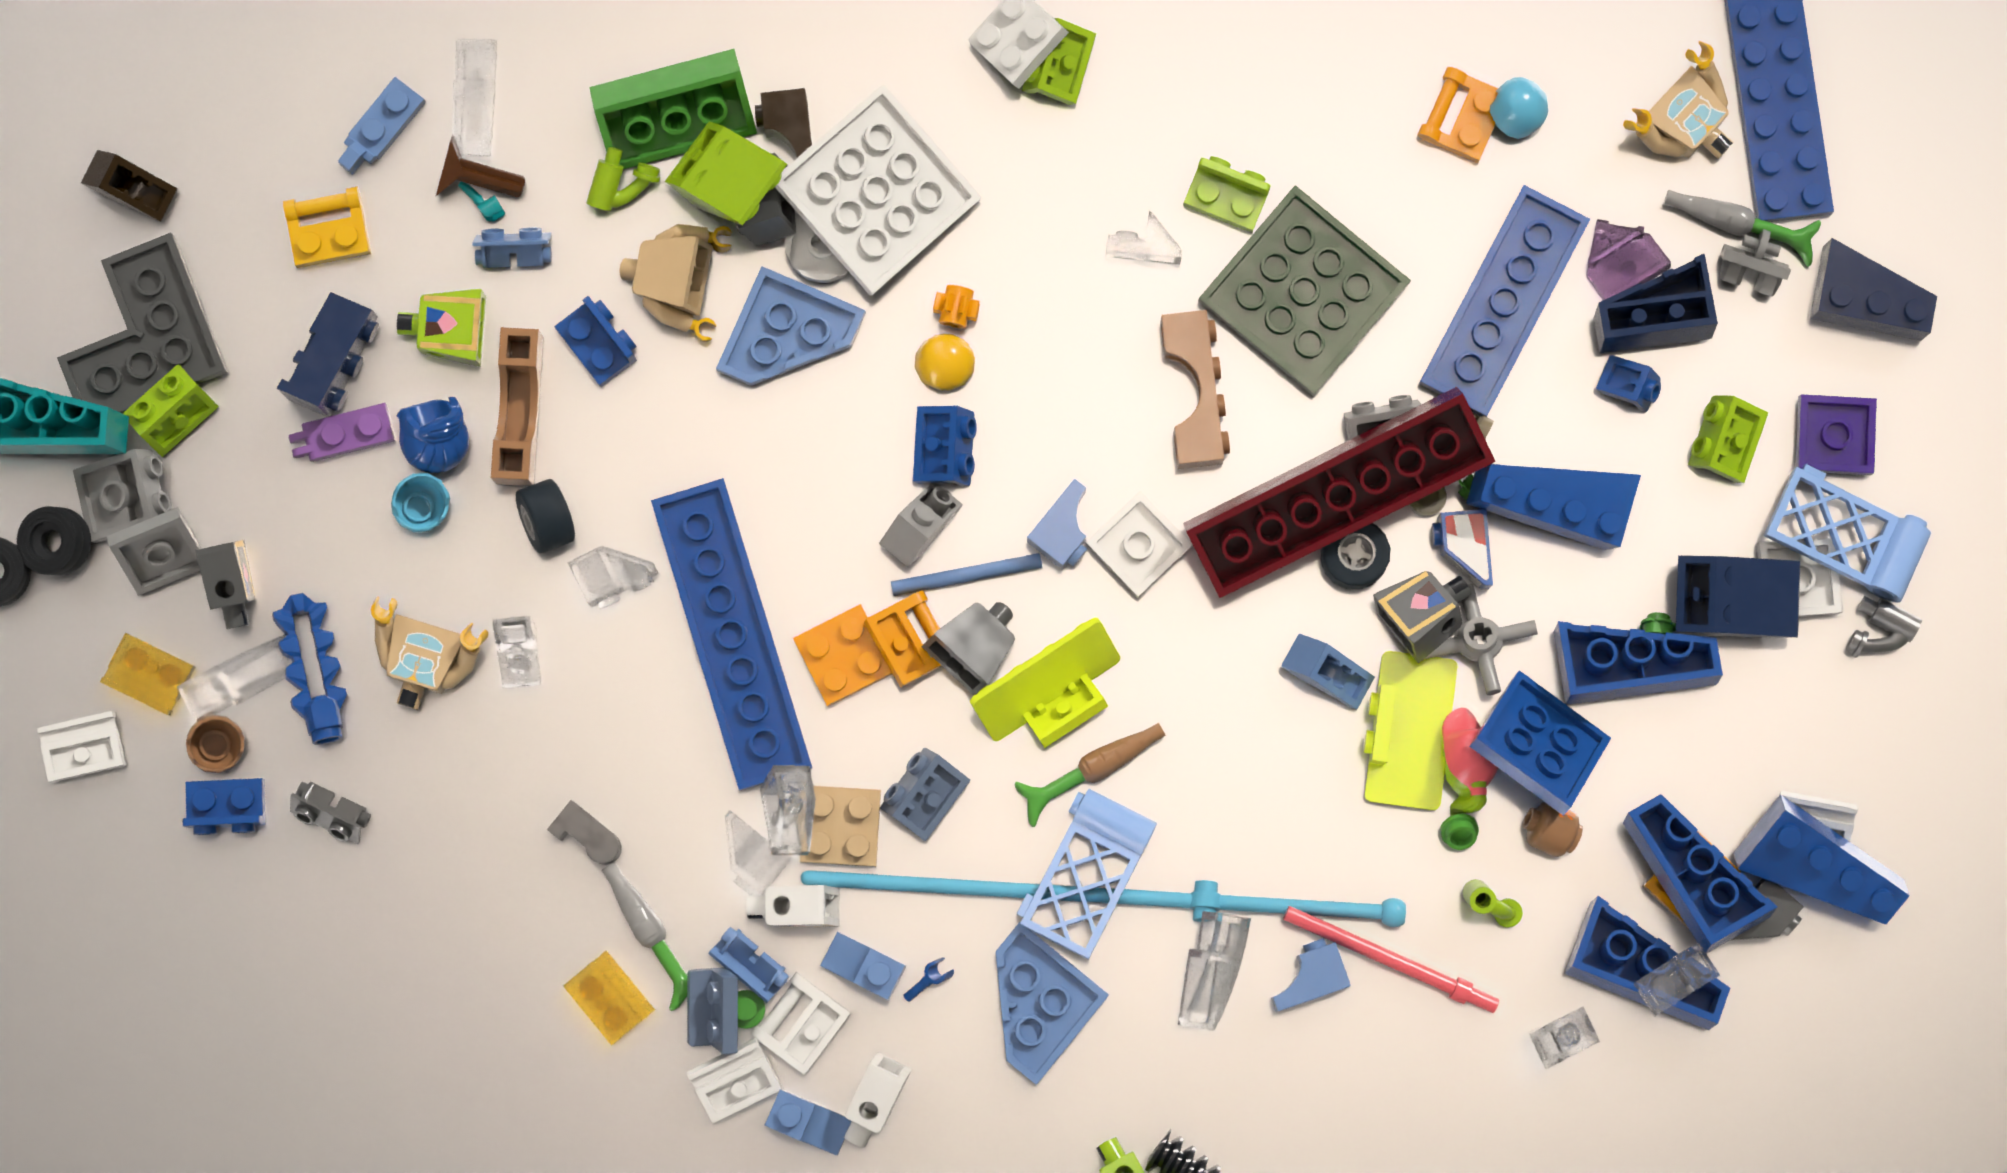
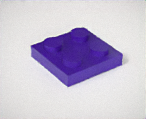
(1836, 434)

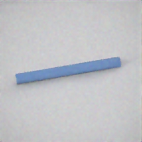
(966, 574)

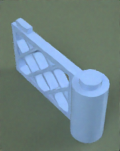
(1896, 548)
(1103, 824)

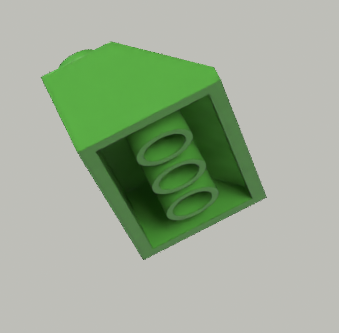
(668, 107)

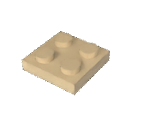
(845, 827)

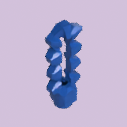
(321, 712)

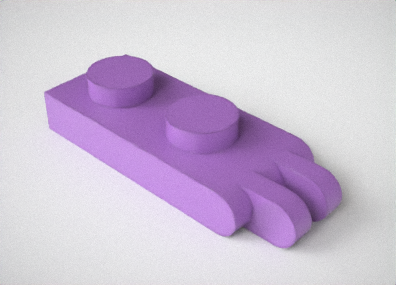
(344, 433)

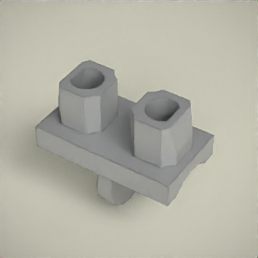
(1771, 271)

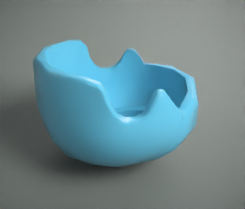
(1519, 107)
(420, 502)

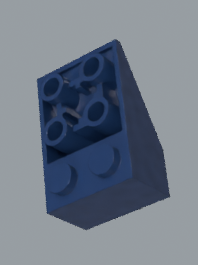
(1737, 596)

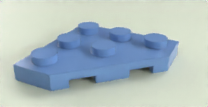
(786, 328)
(1041, 1002)

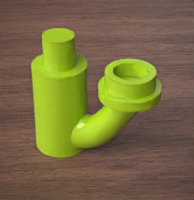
(607, 176)
(1483, 900)

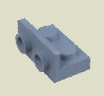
(924, 793)
(712, 1009)

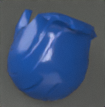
(433, 435)

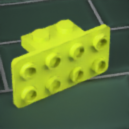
(1051, 688)
(1406, 733)

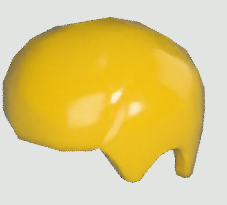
(944, 362)

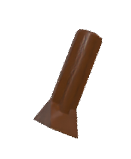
(477, 174)

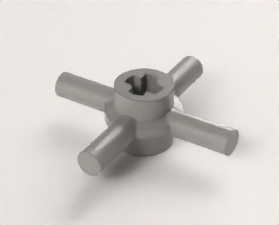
(1491, 633)

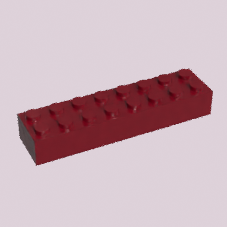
(1344, 485)

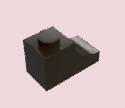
(786, 117)
(128, 184)

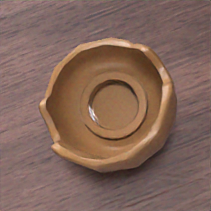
(215, 743)

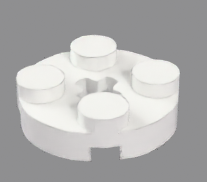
(807, 260)

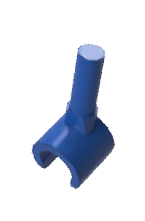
(931, 977)

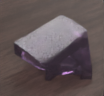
(1623, 258)

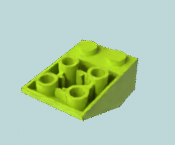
(726, 174)

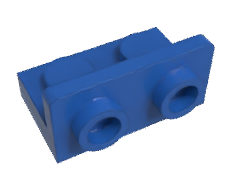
(596, 341)
(944, 445)
(225, 804)

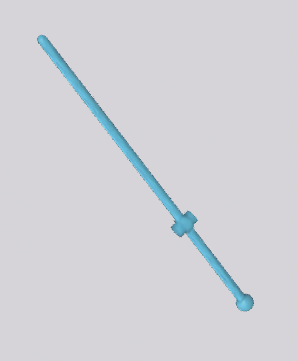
(1204, 898)

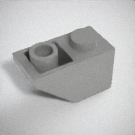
(920, 523)

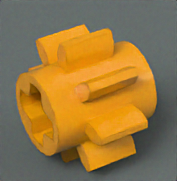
(956, 306)

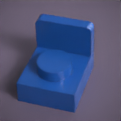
(1630, 382)

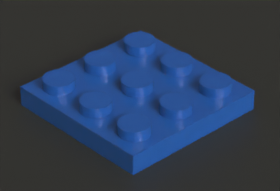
(1540, 742)

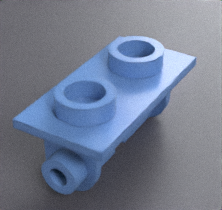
(526, 244)
(758, 973)

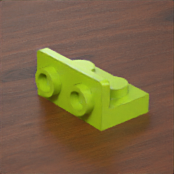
(1065, 67)
(1227, 193)
(170, 410)
(1728, 437)

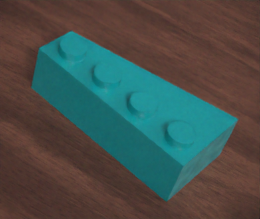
(57, 424)

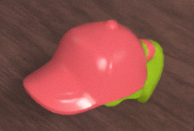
(1464, 767)

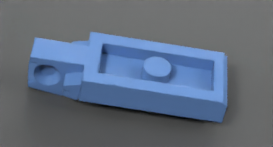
(381, 125)

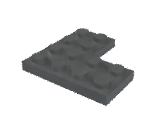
(162, 330)

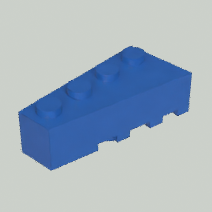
(1699, 881)

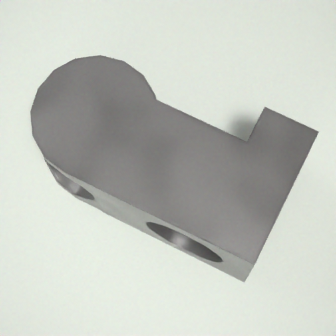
(598, 840)

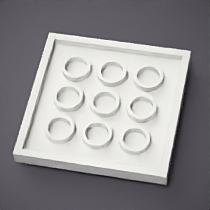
(876, 189)

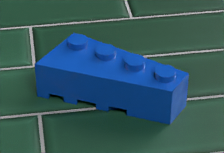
(1567, 502)
(1620, 663)
(1816, 861)
(1618, 952)

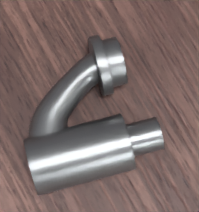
(1889, 617)

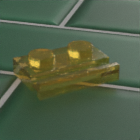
(147, 674)
(609, 997)

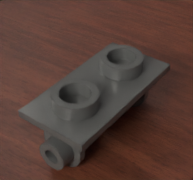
(313, 806)

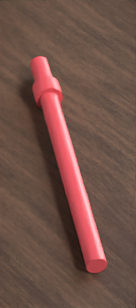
(1459, 989)

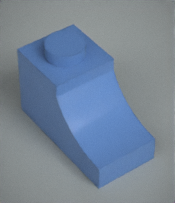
(1058, 532)
(1328, 670)
(863, 966)
(1317, 975)
(808, 1122)

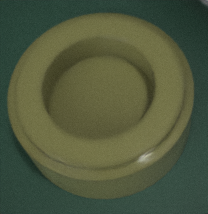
(1430, 504)

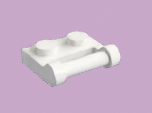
(810, 1032)

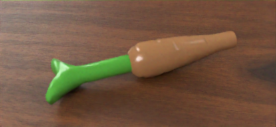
(1091, 768)

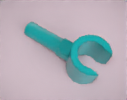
(489, 208)

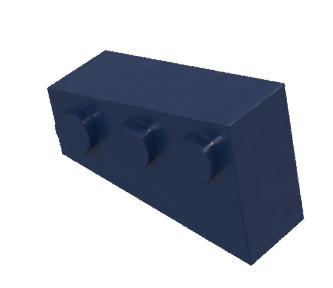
(1869, 296)
(1659, 312)
(330, 355)

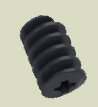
(1173, 1160)

